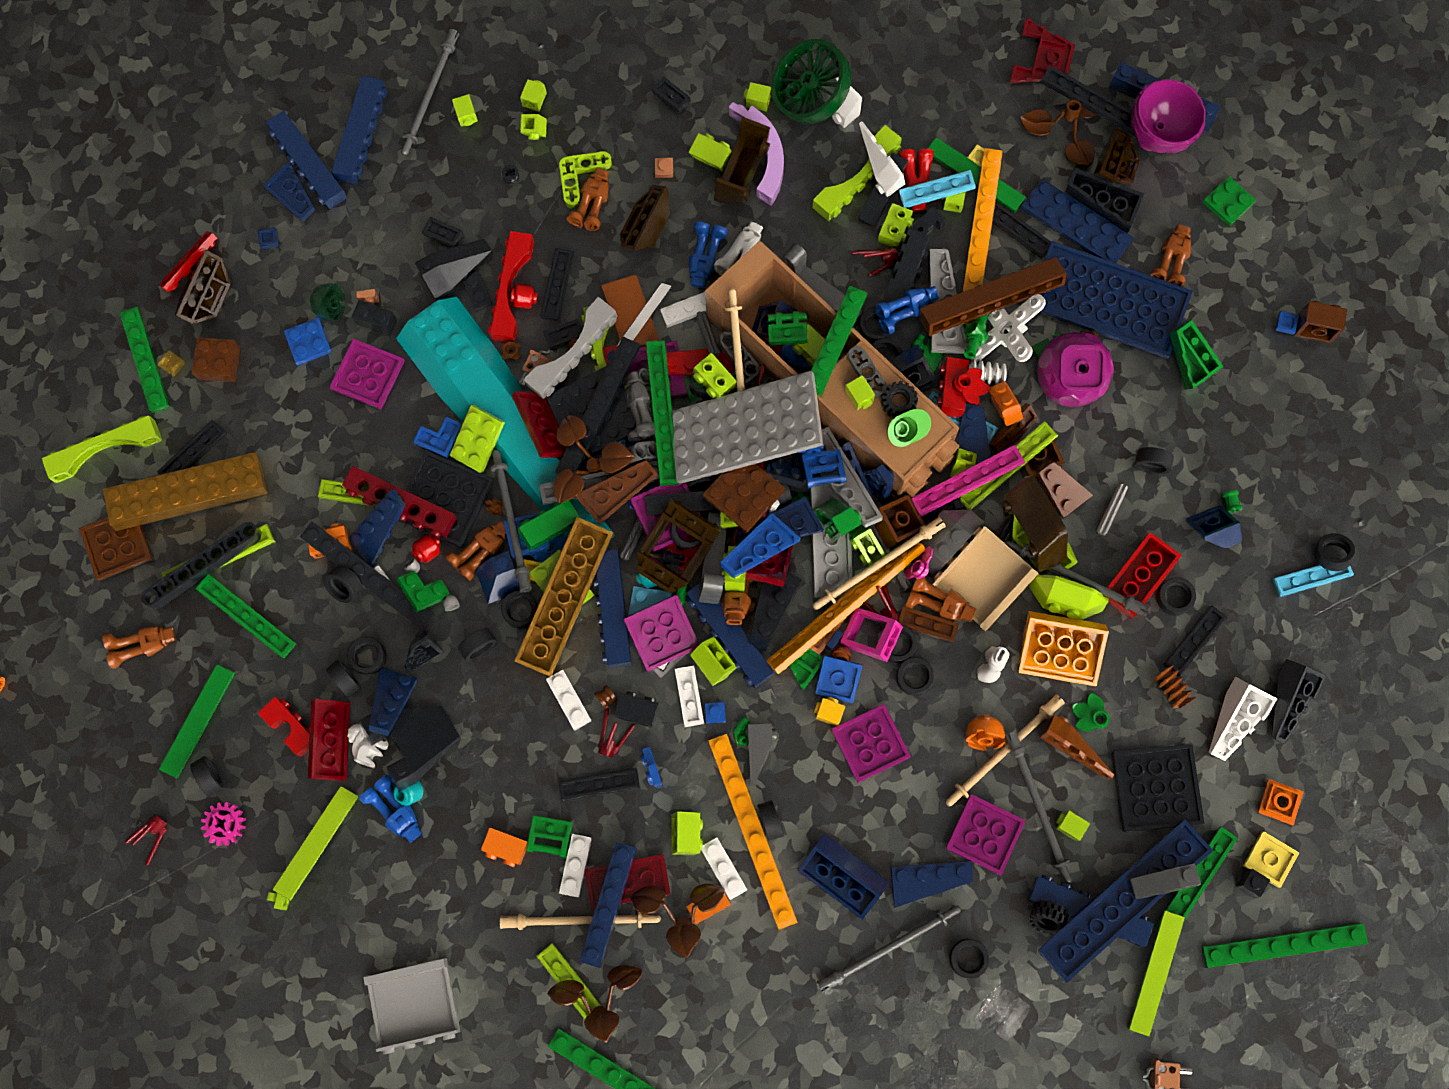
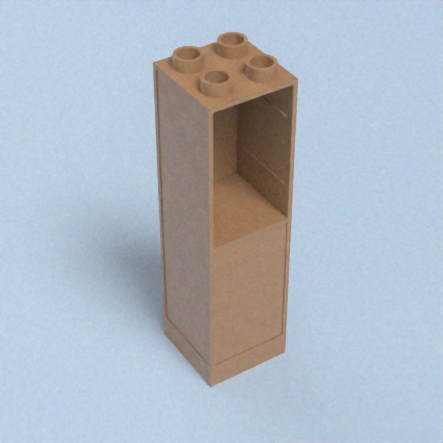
(764, 279)

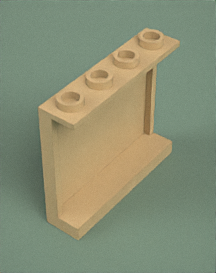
(986, 576)

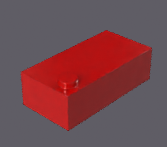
(1143, 571)

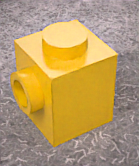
(829, 711)

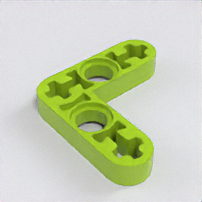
(576, 168)

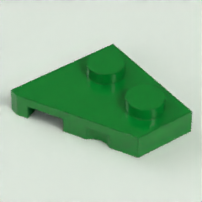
(806, 667)

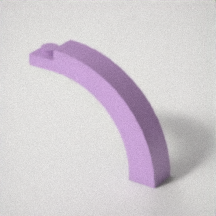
(773, 177)

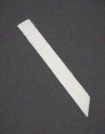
(647, 311)

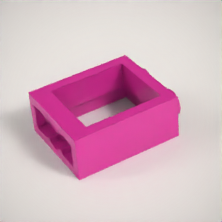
(886, 642)

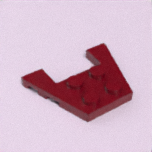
(1051, 51)

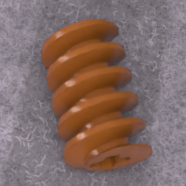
(1174, 688)

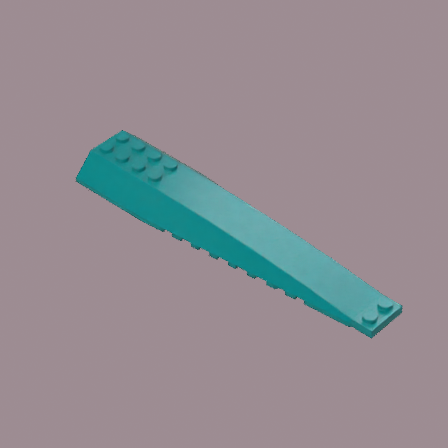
(470, 371)

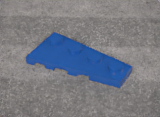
(761, 544)

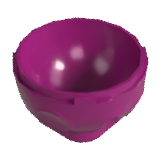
(1172, 108)
(1060, 372)

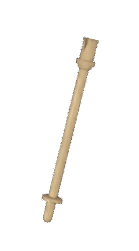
(736, 338)
(924, 533)
(1045, 712)
(522, 921)

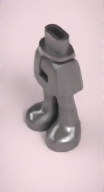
(636, 399)

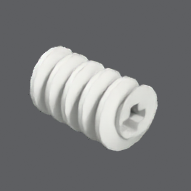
(990, 373)

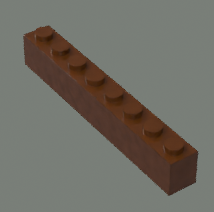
(992, 296)

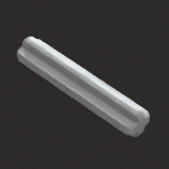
(1112, 509)

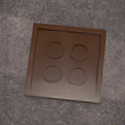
(744, 494)
(114, 550)

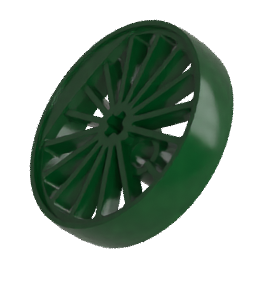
(811, 81)

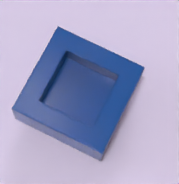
(1287, 322)
(715, 713)

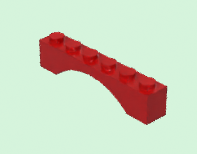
(518, 252)

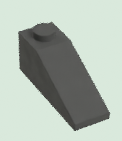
(760, 744)
(1165, 881)

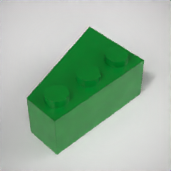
(1193, 355)
(837, 518)

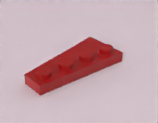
(683, 362)

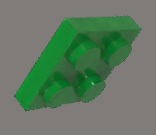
(1229, 201)

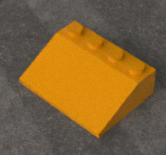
(1062, 648)

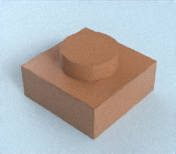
(663, 167)
(368, 296)

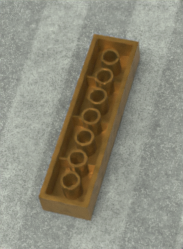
(185, 491)
(564, 597)

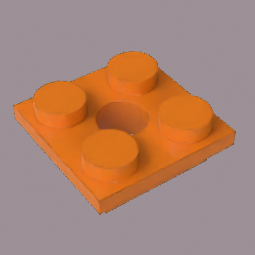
(1269, 802)

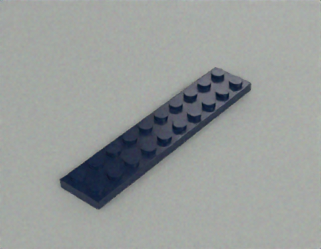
(1116, 906)

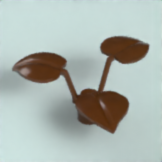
(1039, 123)
(614, 457)
(684, 934)
(600, 1021)

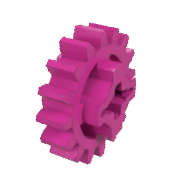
(217, 817)

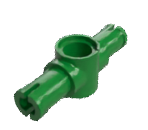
(976, 336)

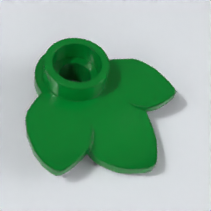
(1088, 712)

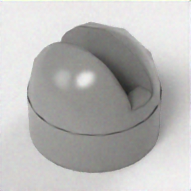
(411, 565)
(450, 603)

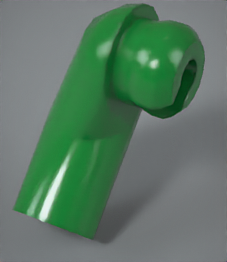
(739, 732)

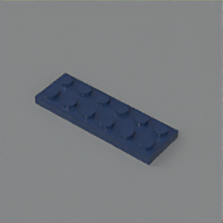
(1076, 222)

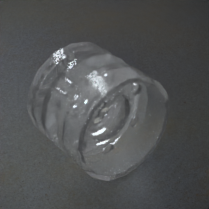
(1006, 1014)

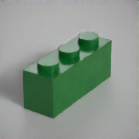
(547, 525)

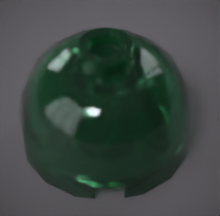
(327, 301)

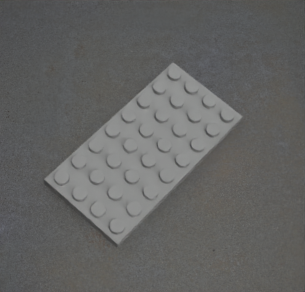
(746, 427)

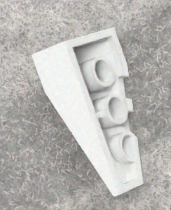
(849, 109)
(886, 172)
(1240, 712)

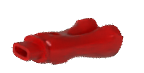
(924, 162)

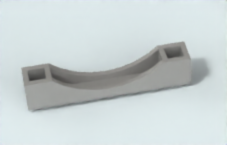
(546, 376)

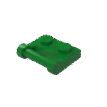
(549, 829)

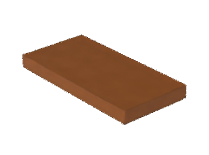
(628, 301)

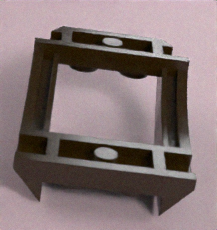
(690, 523)

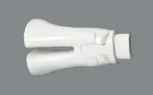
(744, 242)
(996, 661)

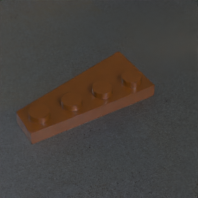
(615, 491)

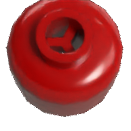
(523, 296)
(426, 548)

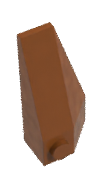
(1068, 740)

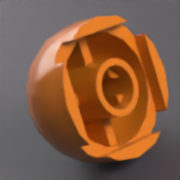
(985, 732)

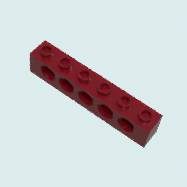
(444, 519)

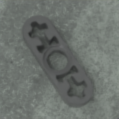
(879, 381)

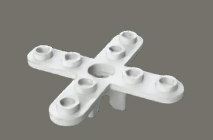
(1014, 338)

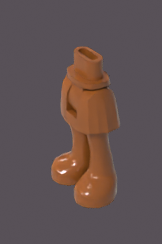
(594, 189)
(1176, 246)
(490, 541)
(953, 603)
(736, 604)
(151, 640)

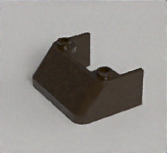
(743, 163)
(1039, 521)

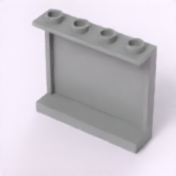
(413, 1005)

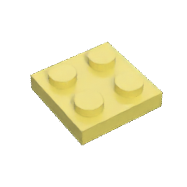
(1271, 858)

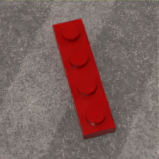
(183, 267)

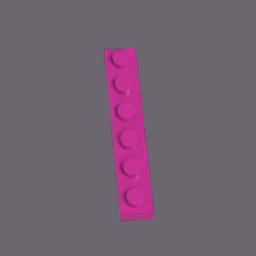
(968, 480)

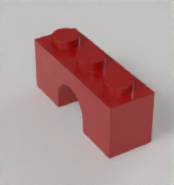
(951, 401)
(277, 713)

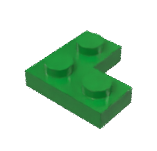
(420, 595)

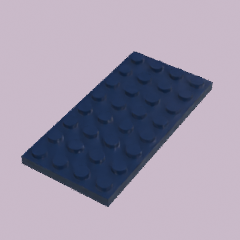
(1116, 301)

